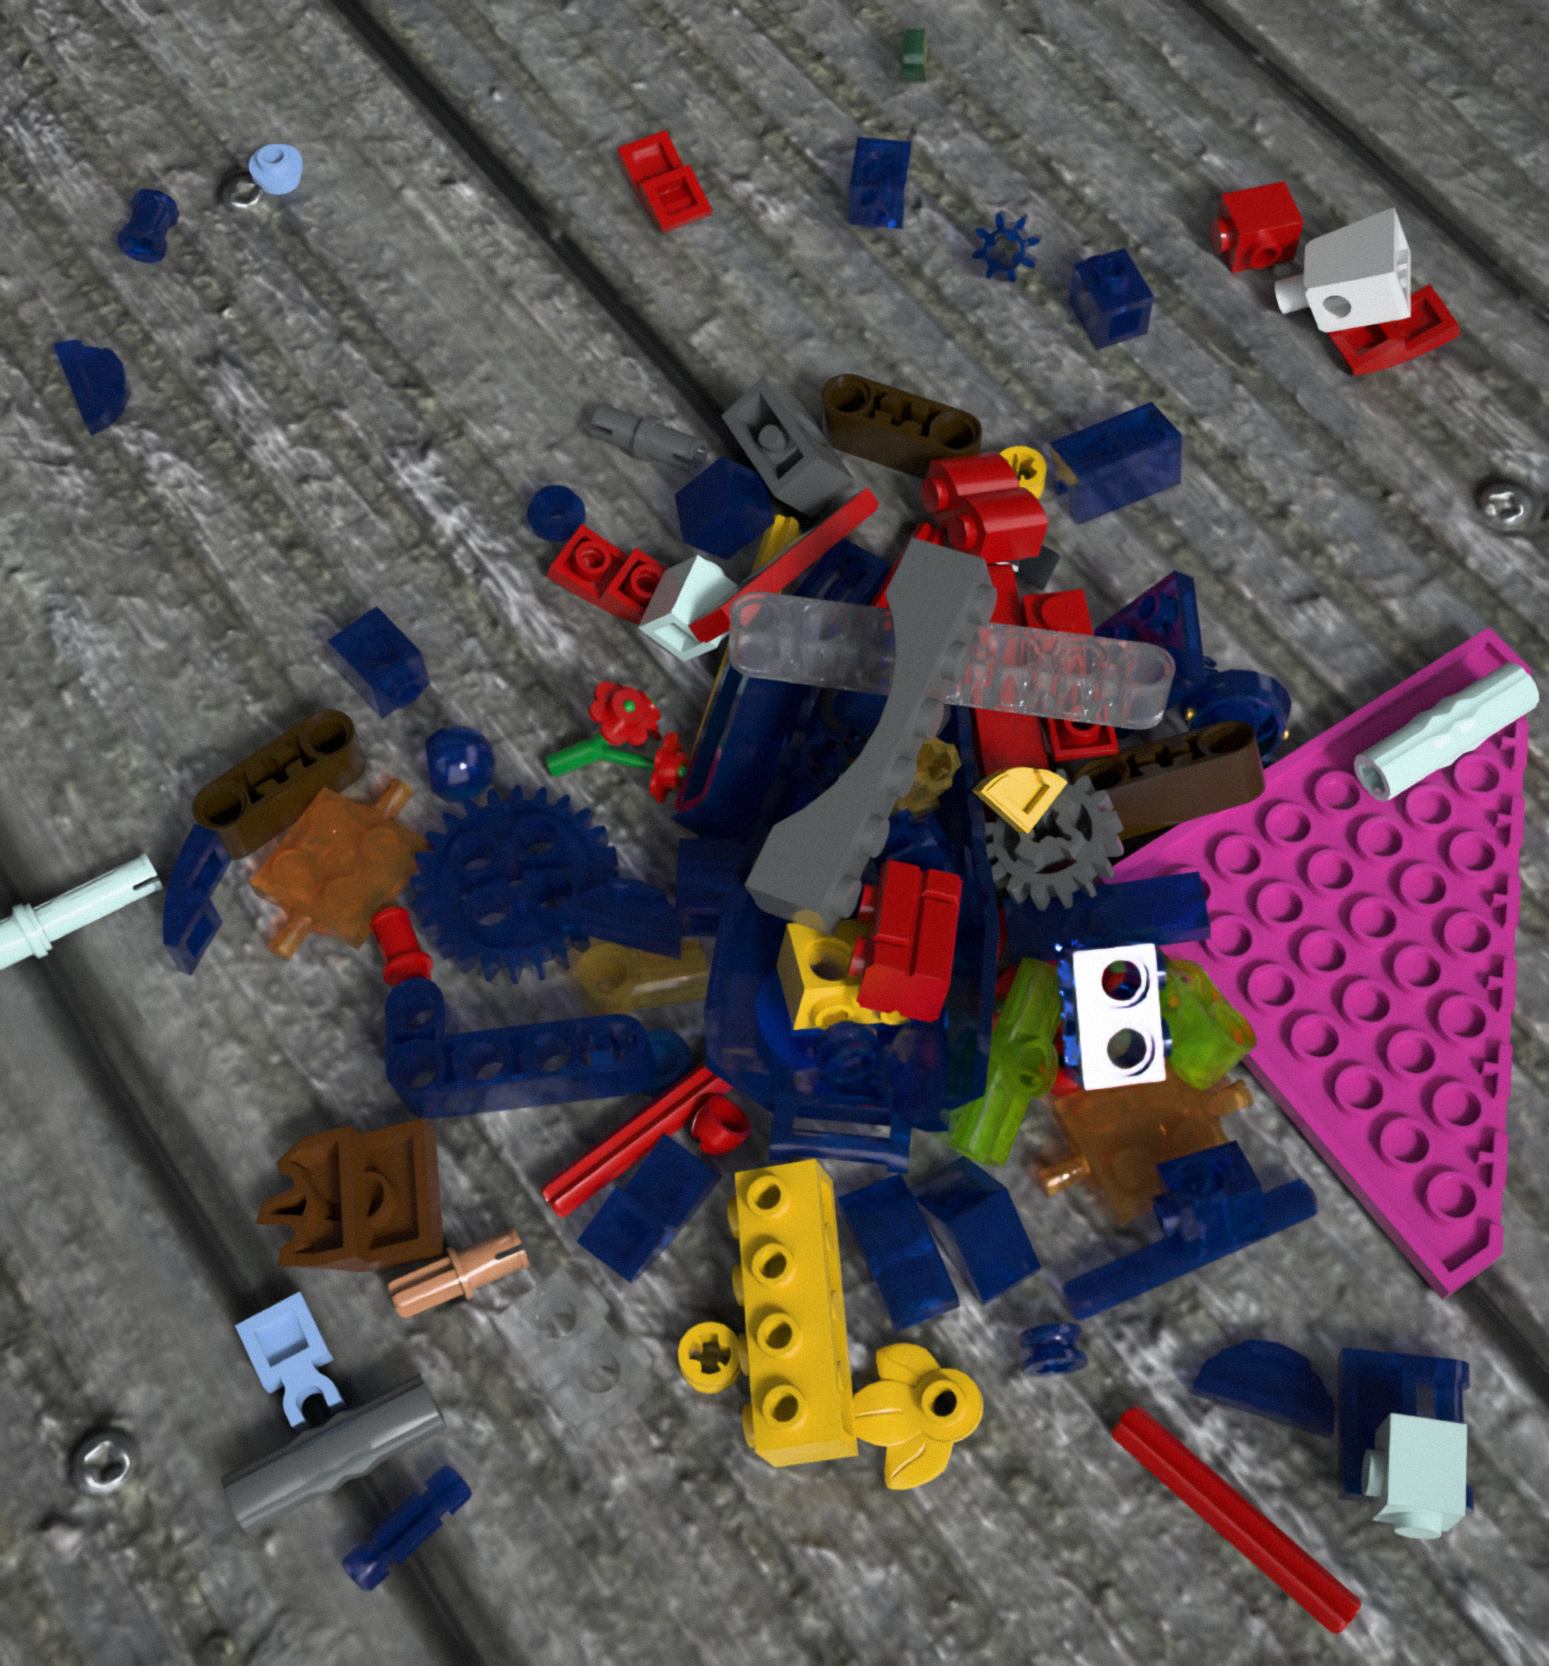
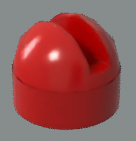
(720, 1126)

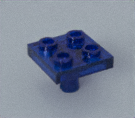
(1169, 619)

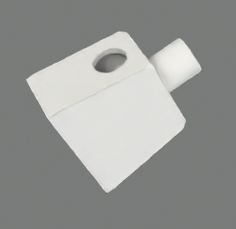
(1353, 275)

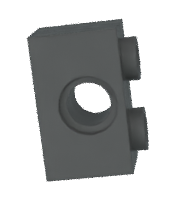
(787, 447)

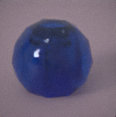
(460, 763)

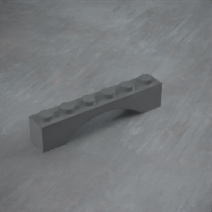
(818, 854)

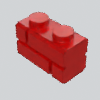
(908, 940)

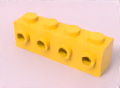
(792, 1315)

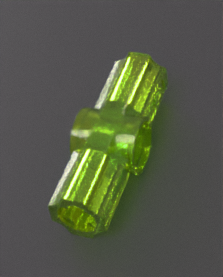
(1019, 1066)

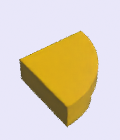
(1020, 794)

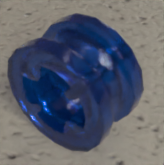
(1053, 1349)

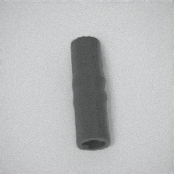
(333, 1453)

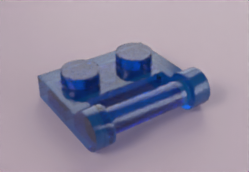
(1386, 1383)

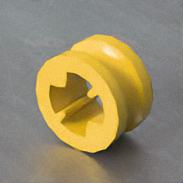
(1030, 461)
(692, 1369)

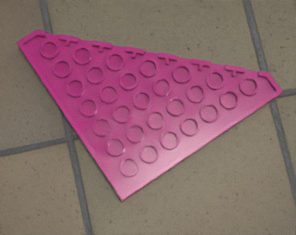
(1378, 961)

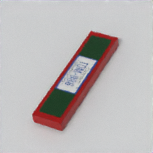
(789, 561)

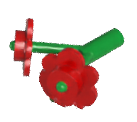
(623, 717)

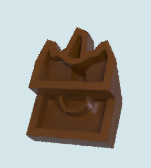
(360, 1199)

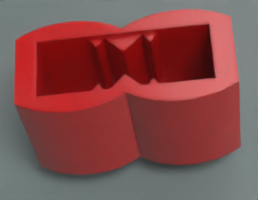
(984, 507)

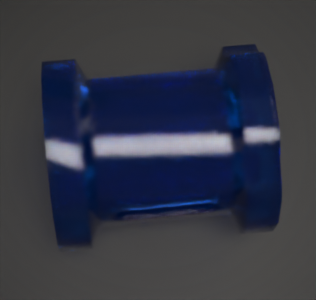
(149, 223)

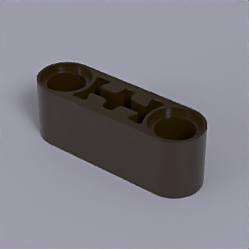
(894, 425)
(1179, 777)
(280, 782)

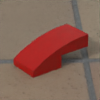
(662, 182)
(1397, 341)

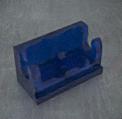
(1116, 462)

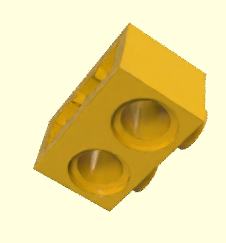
(816, 978)

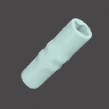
(1446, 731)

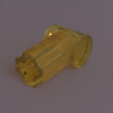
(934, 775)
(646, 978)

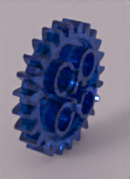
(503, 836)

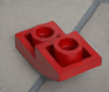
(607, 575)

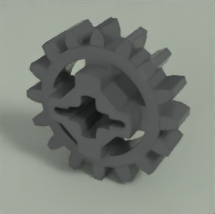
(1057, 864)

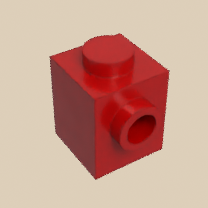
(1257, 227)

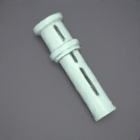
(33, 929)

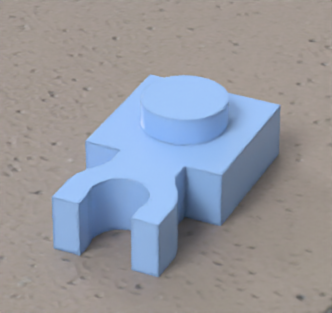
(286, 1352)

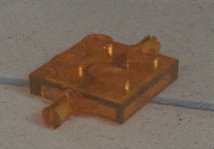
(339, 868)
(1128, 1129)

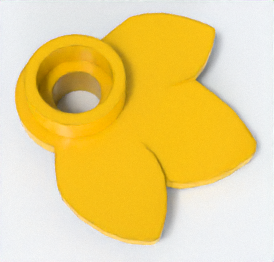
(903, 1417)

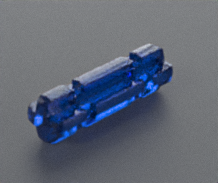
(406, 1528)

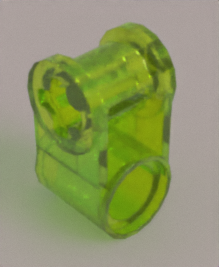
(1203, 1026)

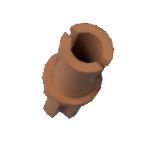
(456, 1274)

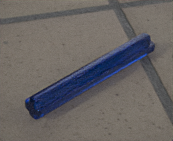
(1165, 1260)

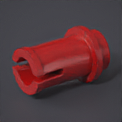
(399, 946)

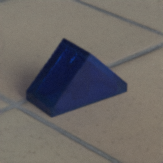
(977, 1228)

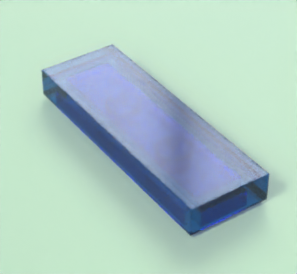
(1156, 908)

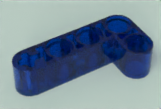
(520, 1048)

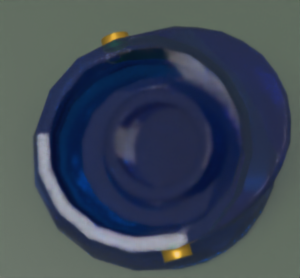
(1242, 697)

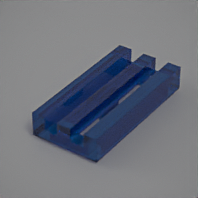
(829, 564)

